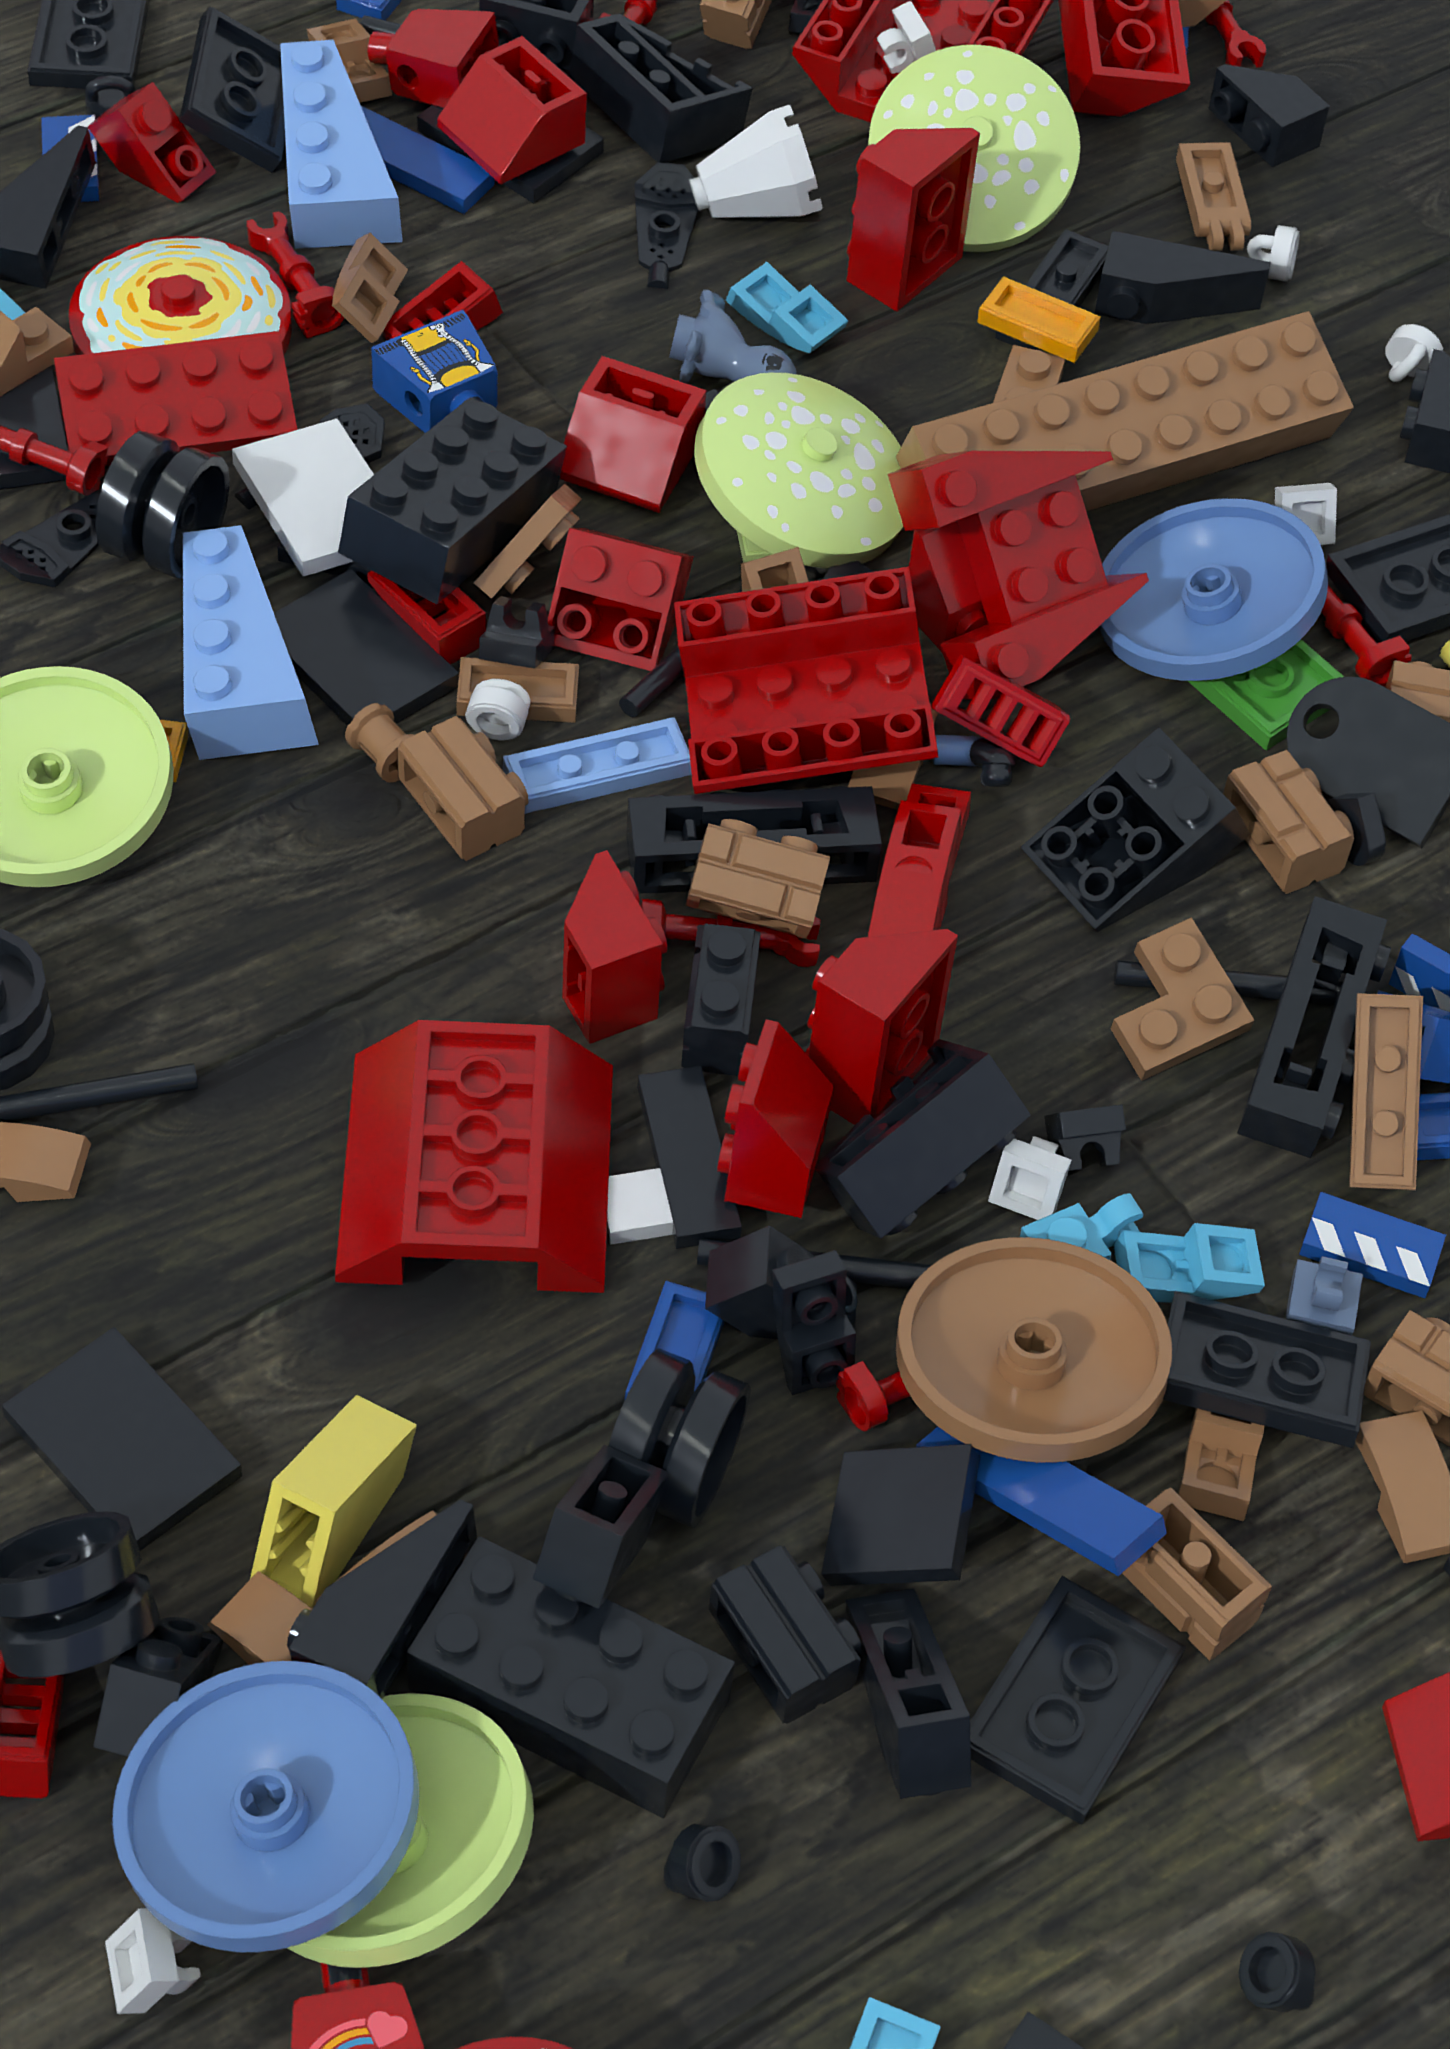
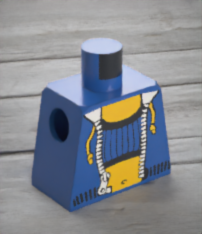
(434, 370)

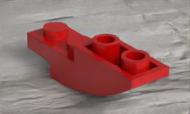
(920, 861)

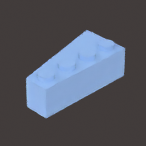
(333, 162)
(235, 661)

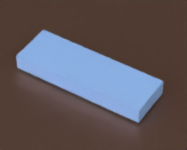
(601, 764)

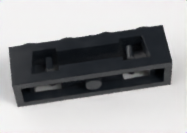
(674, 826)
(1287, 1112)

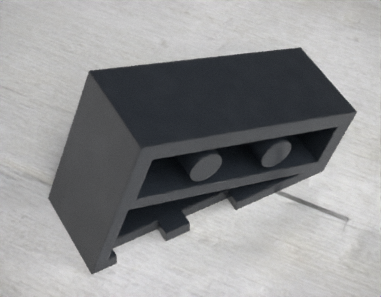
(653, 93)
(923, 1139)

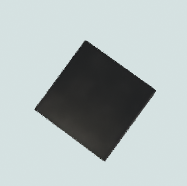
(901, 1515)

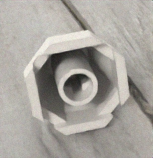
(758, 173)

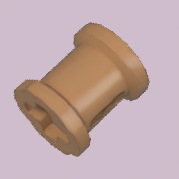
(378, 737)

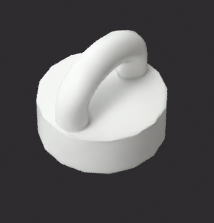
(1283, 251)
(1410, 349)
(498, 709)

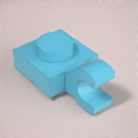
(1090, 1233)

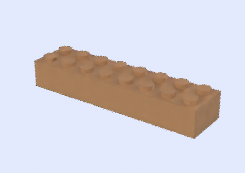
(1165, 413)

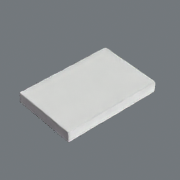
(304, 489)

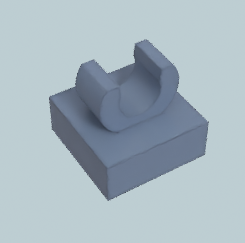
(1324, 1295)

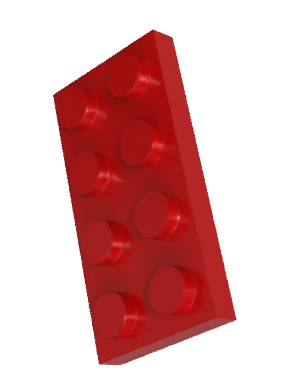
(191, 392)

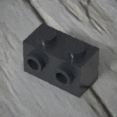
(543, 23)

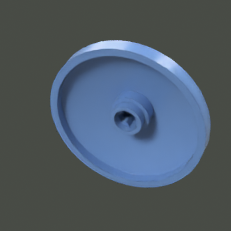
(1222, 592)
(266, 1806)

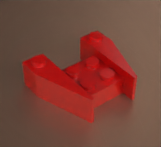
(1026, 552)

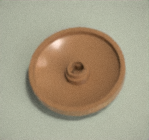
(1033, 1349)

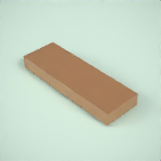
(1386, 1091)

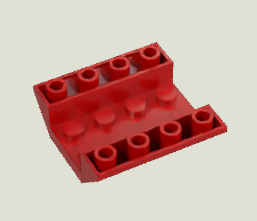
(848, 63)
(804, 680)
(477, 1152)

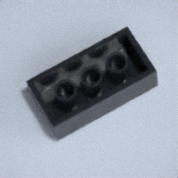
(451, 499)
(572, 1679)

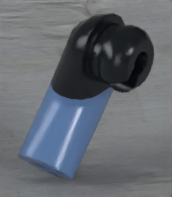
(977, 751)

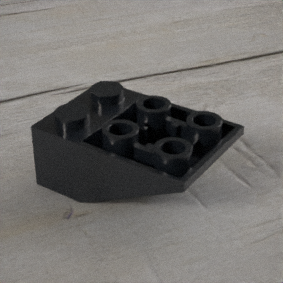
(1137, 833)

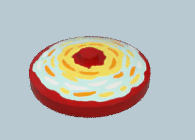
(177, 294)

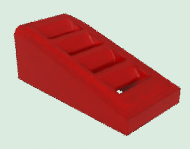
(454, 291)
(452, 633)
(1034, 728)
(27, 1761)

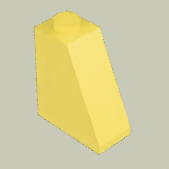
(332, 1497)

